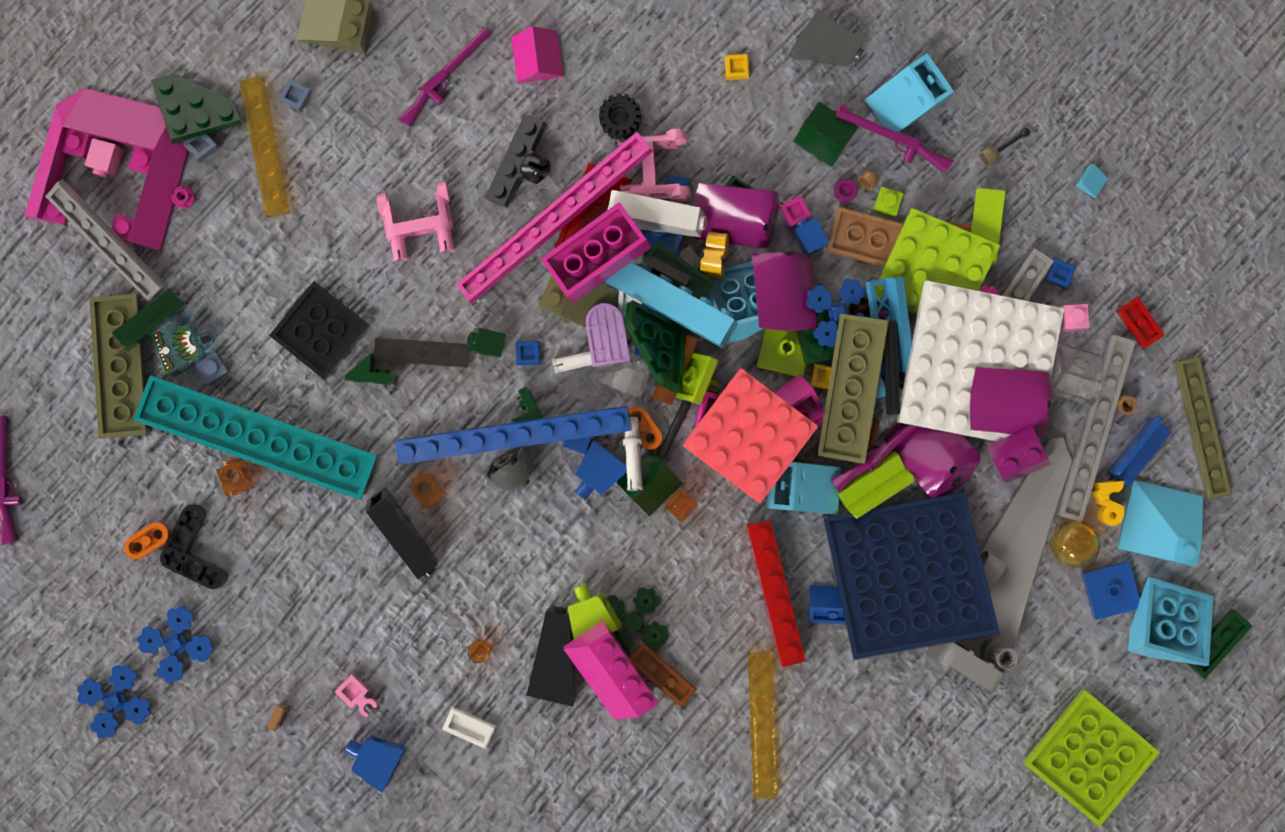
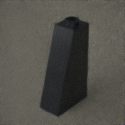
(401, 533)
(553, 669)

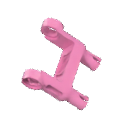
(648, 186)
(398, 232)

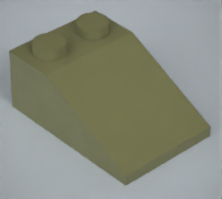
(337, 24)
(557, 304)

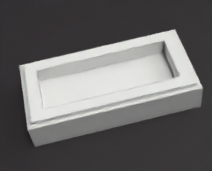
(469, 727)

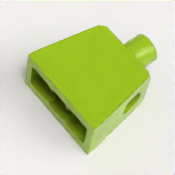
(590, 611)

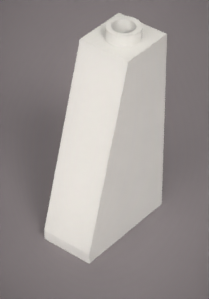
(661, 215)

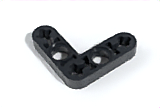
(182, 550)

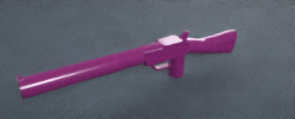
(430, 87)
(913, 145)
(873, 459)
(7, 528)

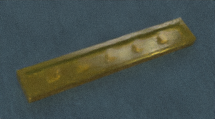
(264, 147)
(762, 725)

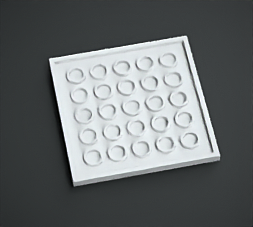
(966, 331)

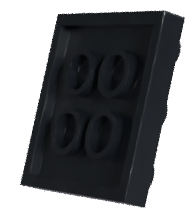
(319, 330)

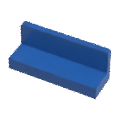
(1140, 451)
(825, 605)

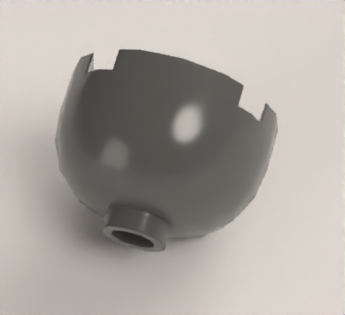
(512, 469)

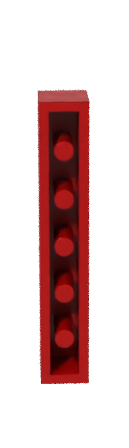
(775, 593)

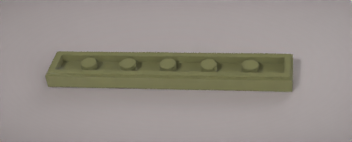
(1203, 428)

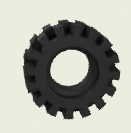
(615, 103)

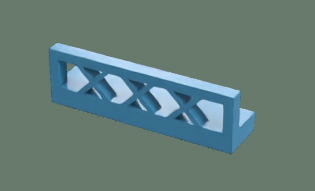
(896, 308)

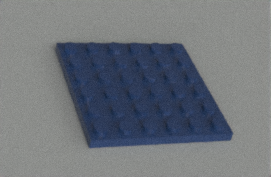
(910, 576)

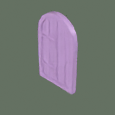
(606, 335)

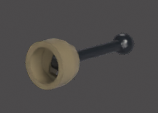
(990, 155)

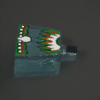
(181, 347)

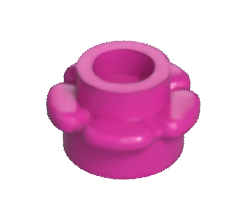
(189, 198)

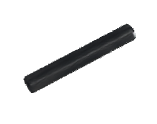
(891, 371)

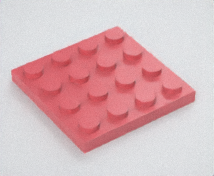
(750, 435)

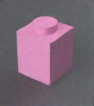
(103, 158)
(1075, 318)

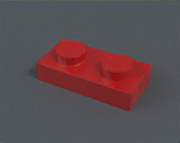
(1140, 322)

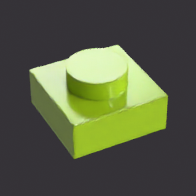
(888, 201)

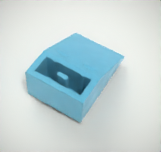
(910, 95)
(805, 489)

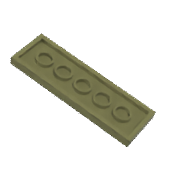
(117, 373)
(853, 388)

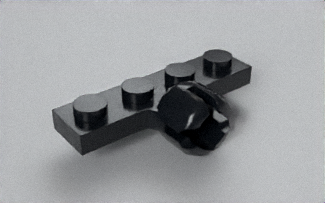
(519, 162)

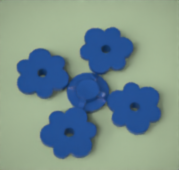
(835, 309)
(175, 644)
(113, 701)

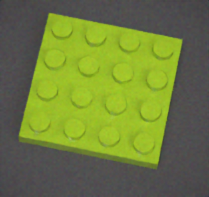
(936, 253)
(1091, 757)

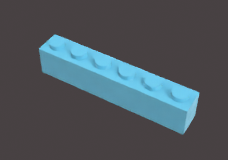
(675, 302)

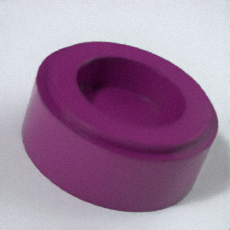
(845, 190)

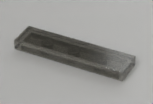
(421, 352)

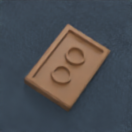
(862, 237)

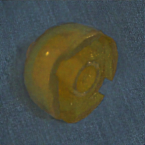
(1075, 543)

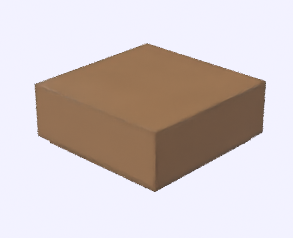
(278, 716)

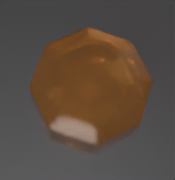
(479, 651)

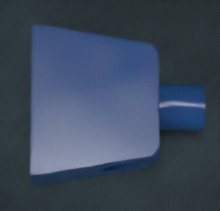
(598, 471)
(375, 760)

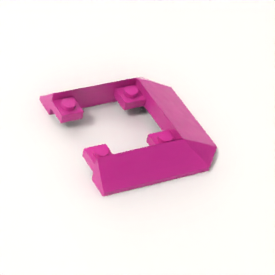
(122, 122)

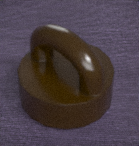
(862, 307)

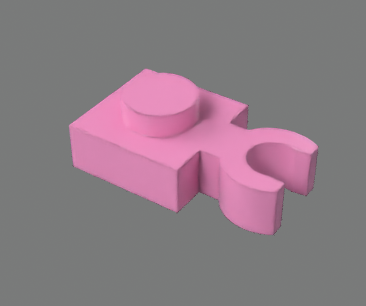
(354, 692)

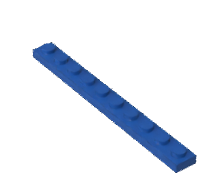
(513, 435)

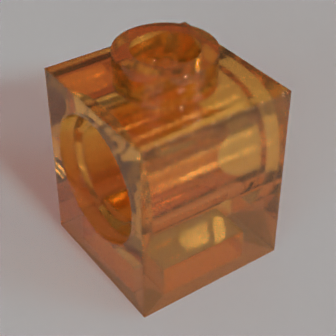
(244, 482)
(437, 491)
(680, 505)

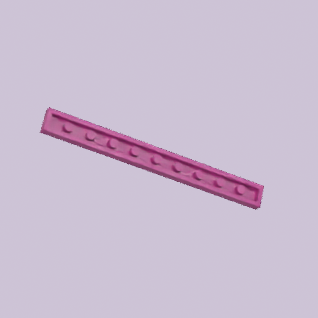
(554, 217)

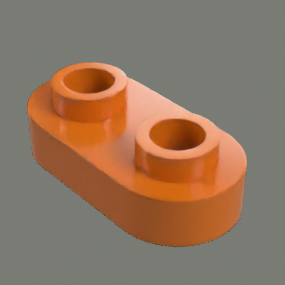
(646, 426)
(148, 540)

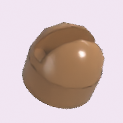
(868, 179)
(1129, 401)

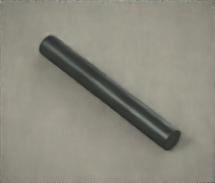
(674, 428)

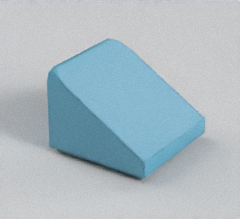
(1092, 180)

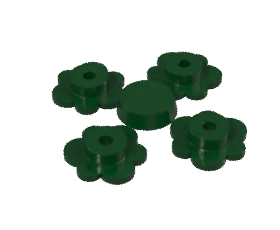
(634, 622)

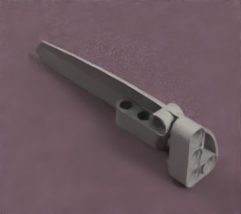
(1010, 568)

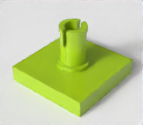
(781, 353)
(698, 379)

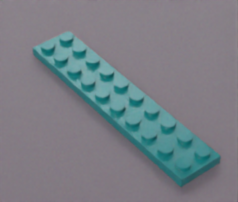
(255, 437)

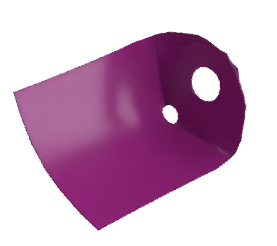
(738, 213)
(782, 290)
(1010, 400)
(932, 454)

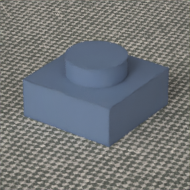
(295, 95)
(200, 147)
(212, 368)

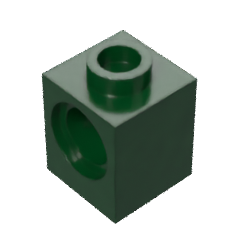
(486, 342)

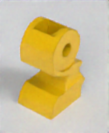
(716, 250)
(1109, 512)

